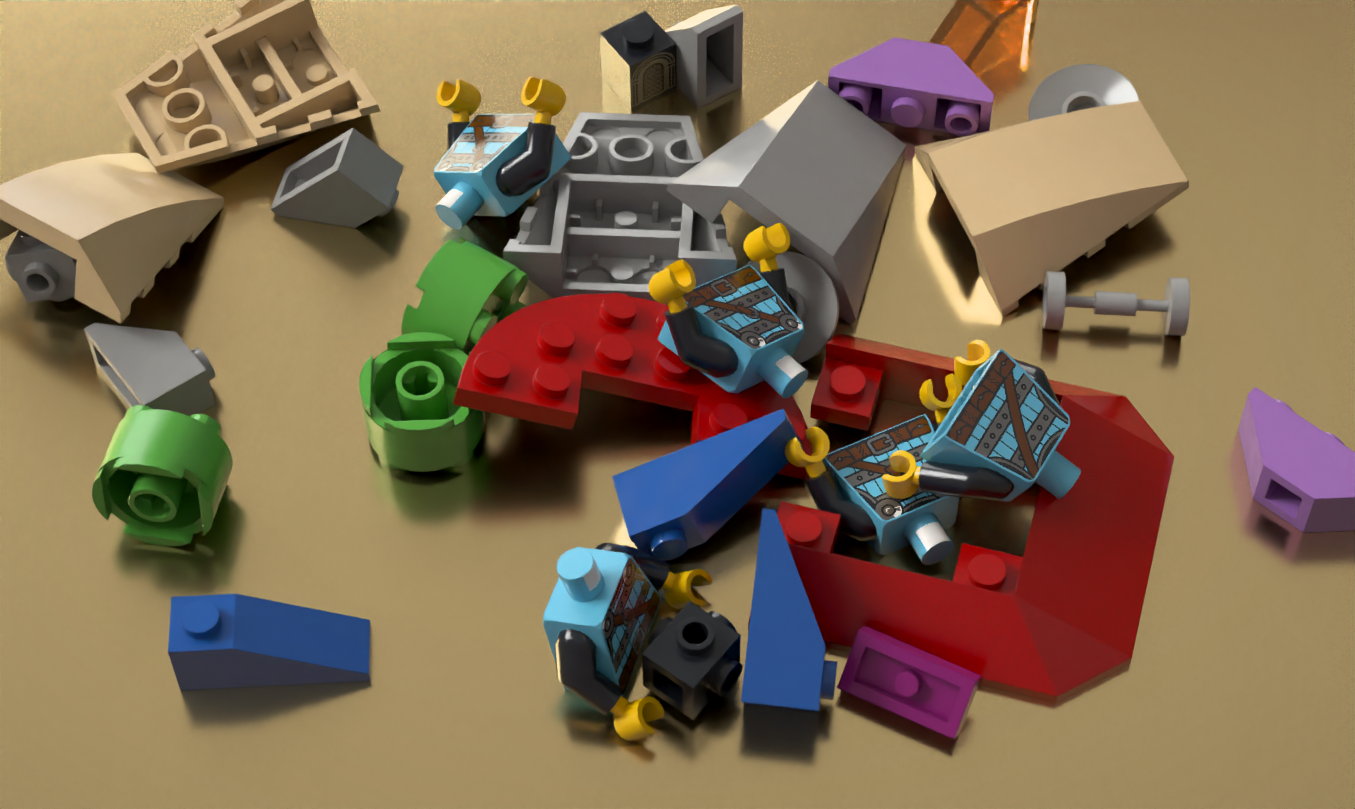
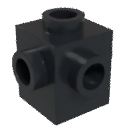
(692, 659)

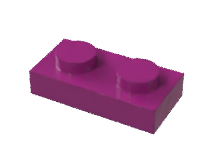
(909, 682)

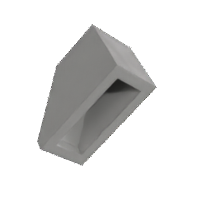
(709, 54)
(340, 183)
(152, 368)

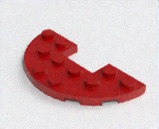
(606, 343)

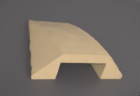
(242, 88)
(1052, 190)
(112, 219)

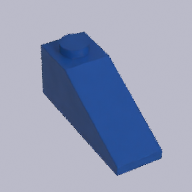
(699, 488)
(784, 641)
(263, 643)

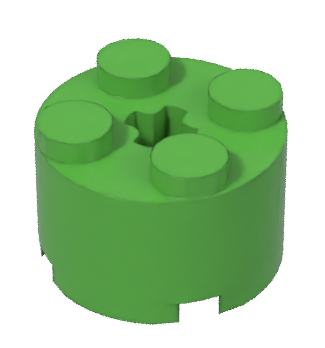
(465, 294)
(410, 404)
(163, 475)

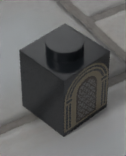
(638, 60)

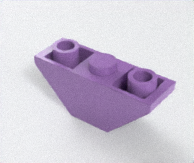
(915, 87)
(1297, 467)

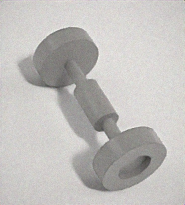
(1175, 304)

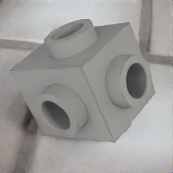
(40, 269)

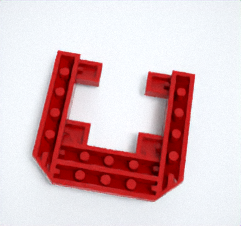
(1020, 622)

